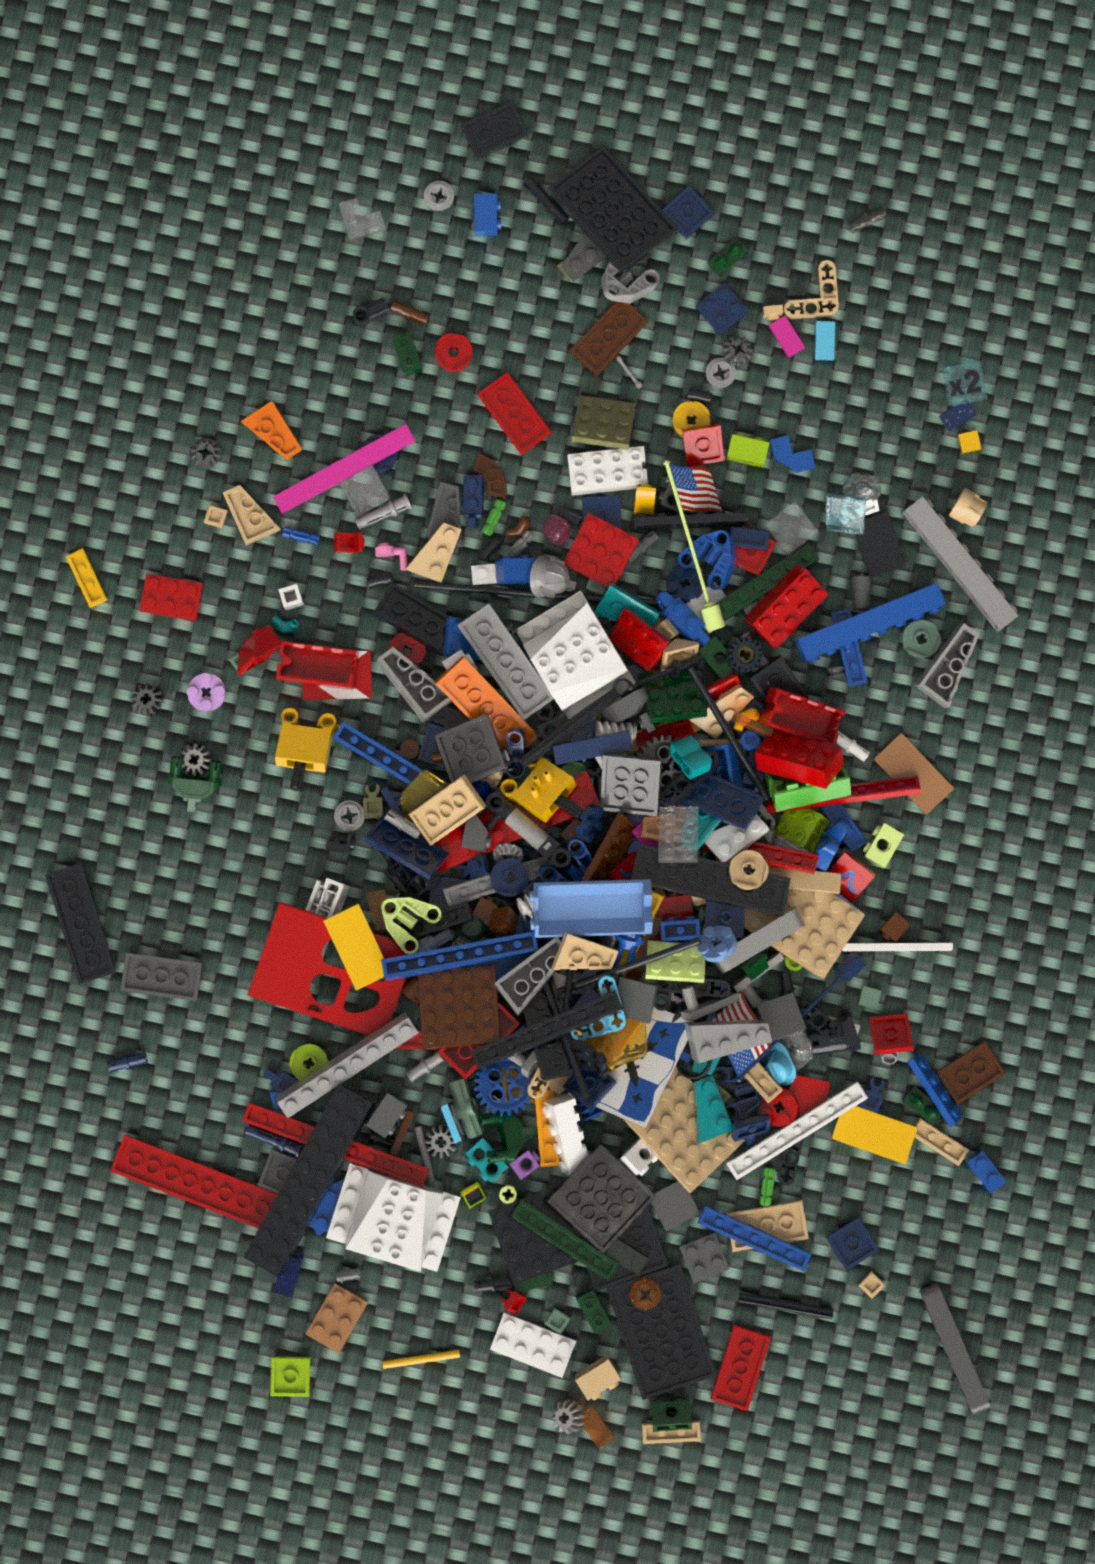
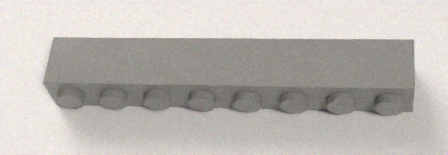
(960, 564)
(346, 1064)

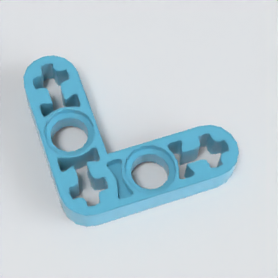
(608, 1025)

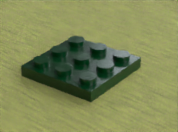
(673, 698)

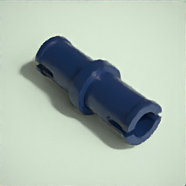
(127, 1062)

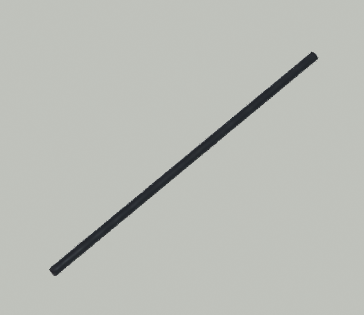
(508, 591)

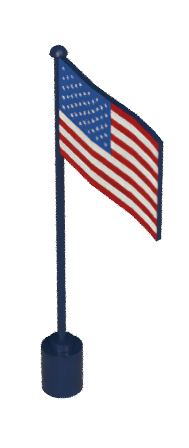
(745, 1060)

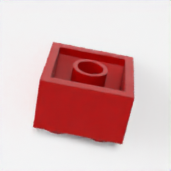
(257, 649)

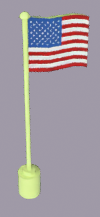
(696, 492)

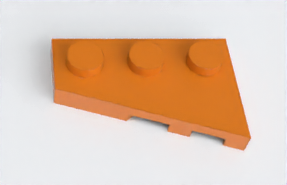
(274, 430)

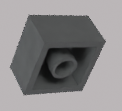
(386, 1113)

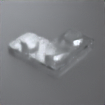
(358, 225)

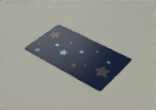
(957, 416)

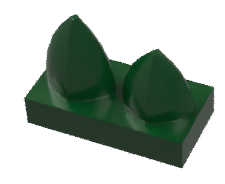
(727, 257)
(922, 1105)

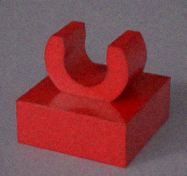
(514, 1301)

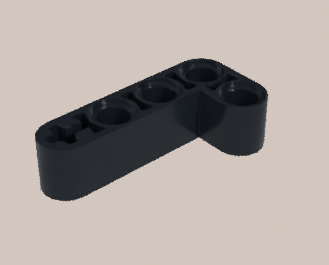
(412, 882)
(672, 987)

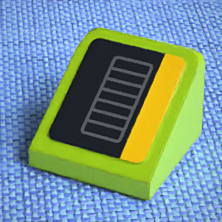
(473, 1195)

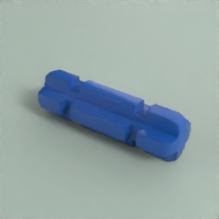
(300, 535)

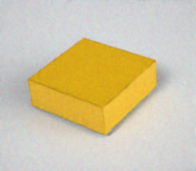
(969, 442)

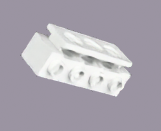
(327, 900)

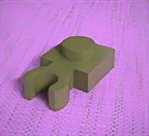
(373, 806)

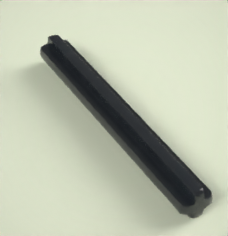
(785, 1305)

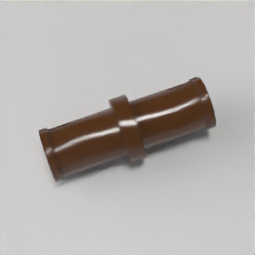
(410, 313)

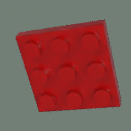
(601, 551)

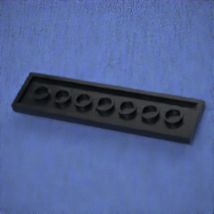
(710, 881)

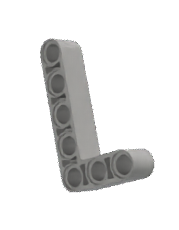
(760, 940)

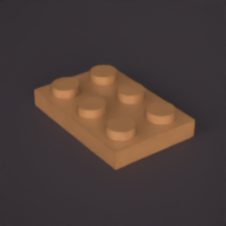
(336, 1318)

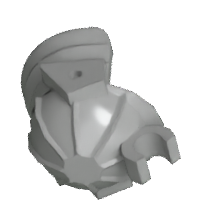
(549, 577)

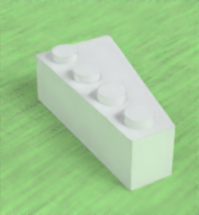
(566, 1132)

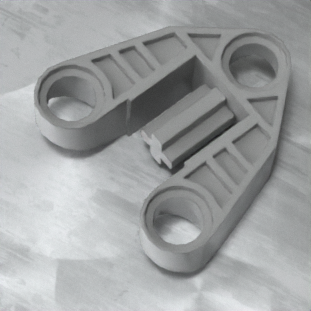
(635, 291)

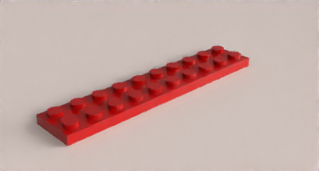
(502, 834)
(192, 1181)

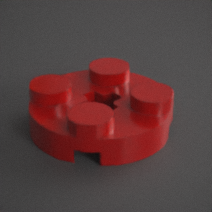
(452, 363)
(418, 649)
(785, 1116)

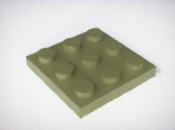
(603, 422)

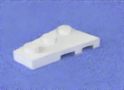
(730, 841)

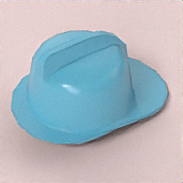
(779, 1065)

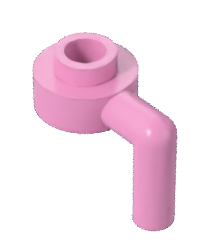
(386, 550)

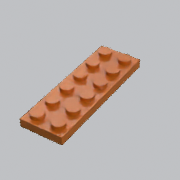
(477, 697)

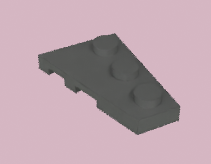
(582, 258)

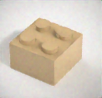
(598, 1377)

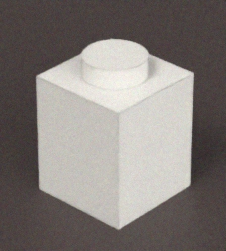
(291, 597)

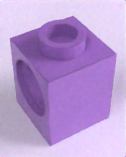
(523, 1172)

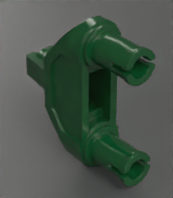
(194, 788)
(512, 1136)

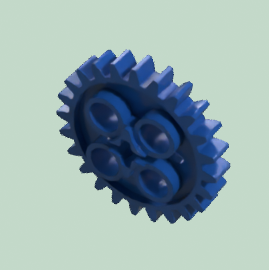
(487, 1087)

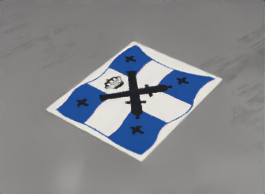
(644, 1080)

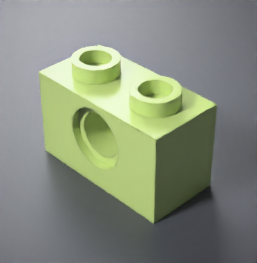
(891, 837)

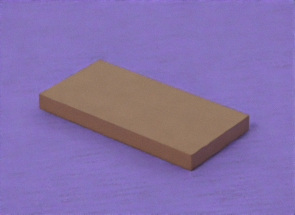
(903, 760)

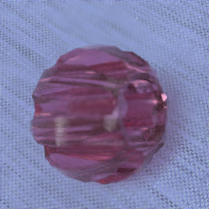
(556, 530)

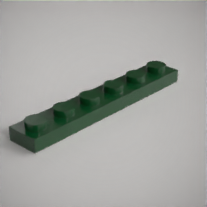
(765, 582)
(564, 1240)

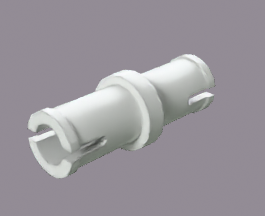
(852, 747)

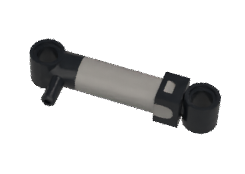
(527, 830)

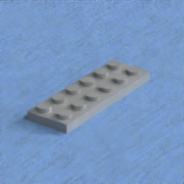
(506, 661)

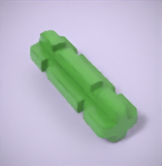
(494, 517)
(767, 1186)

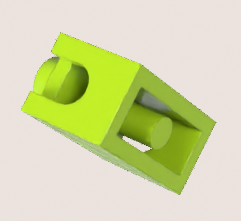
(748, 450)

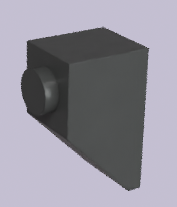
(476, 835)

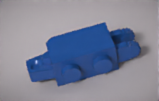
(682, 618)

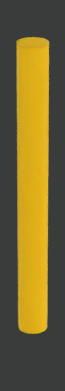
(421, 1359)

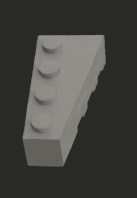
(945, 670)
(413, 684)
(528, 977)
(722, 1038)

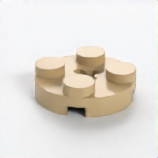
(757, 863)

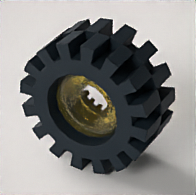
(739, 663)

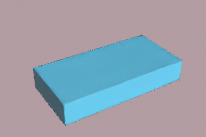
(824, 340)

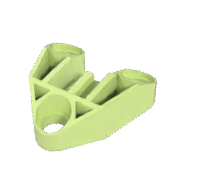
(418, 907)

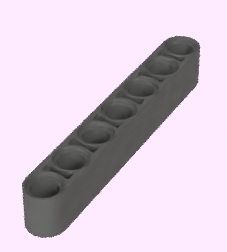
(954, 1348)

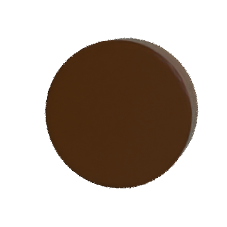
(409, 749)

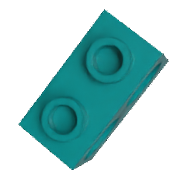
(482, 1163)

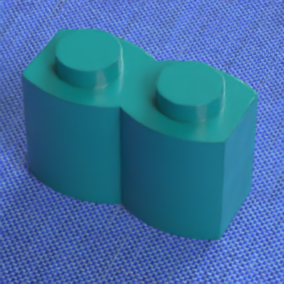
(690, 757)

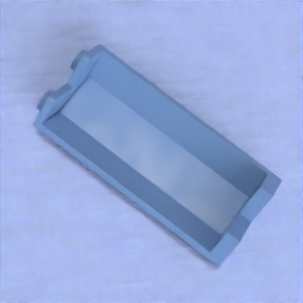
(591, 908)

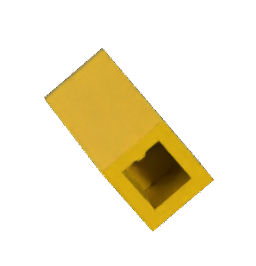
(644, 500)

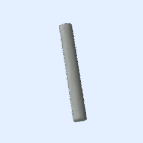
(424, 1154)

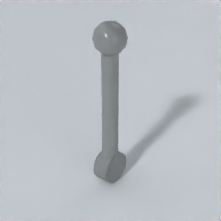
(638, 384)

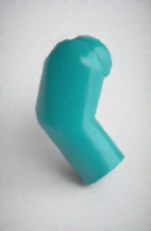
(285, 627)

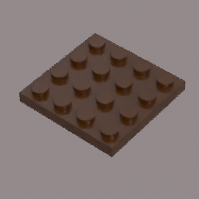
(459, 1007)

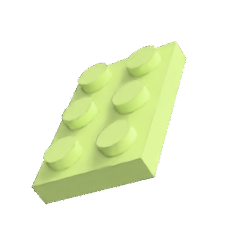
(682, 966)

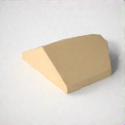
(678, 650)

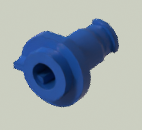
(630, 943)

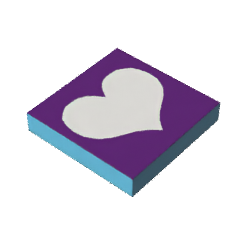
(453, 1122)

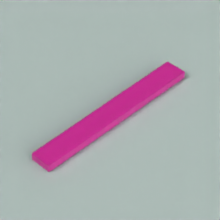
(344, 468)

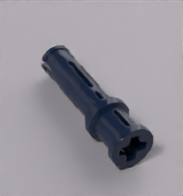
(282, 1143)

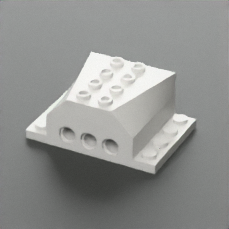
(574, 654)
(392, 1219)

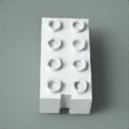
(607, 470)

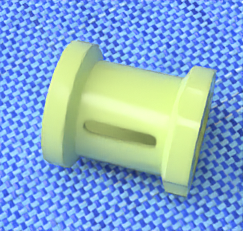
(512, 1198)

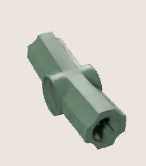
(466, 1108)

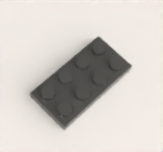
(161, 976)

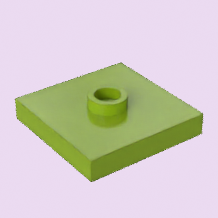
(290, 1376)

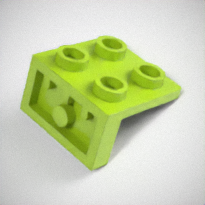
(802, 827)

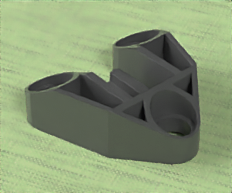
(626, 707)

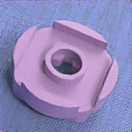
(217, 692)

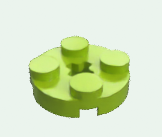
(303, 1053)

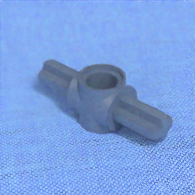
(432, 943)

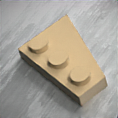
(249, 516)
(436, 554)
(729, 703)
(583, 954)

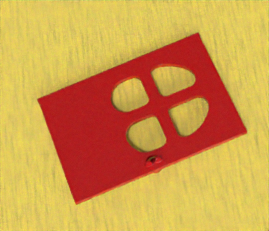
(295, 957)

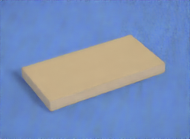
(447, 810)
(780, 1220)

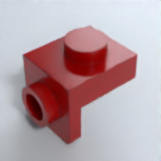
(348, 542)

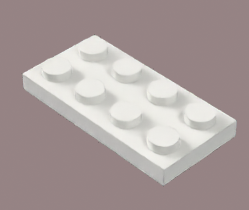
(533, 1344)

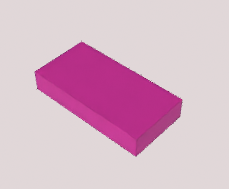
(786, 336)

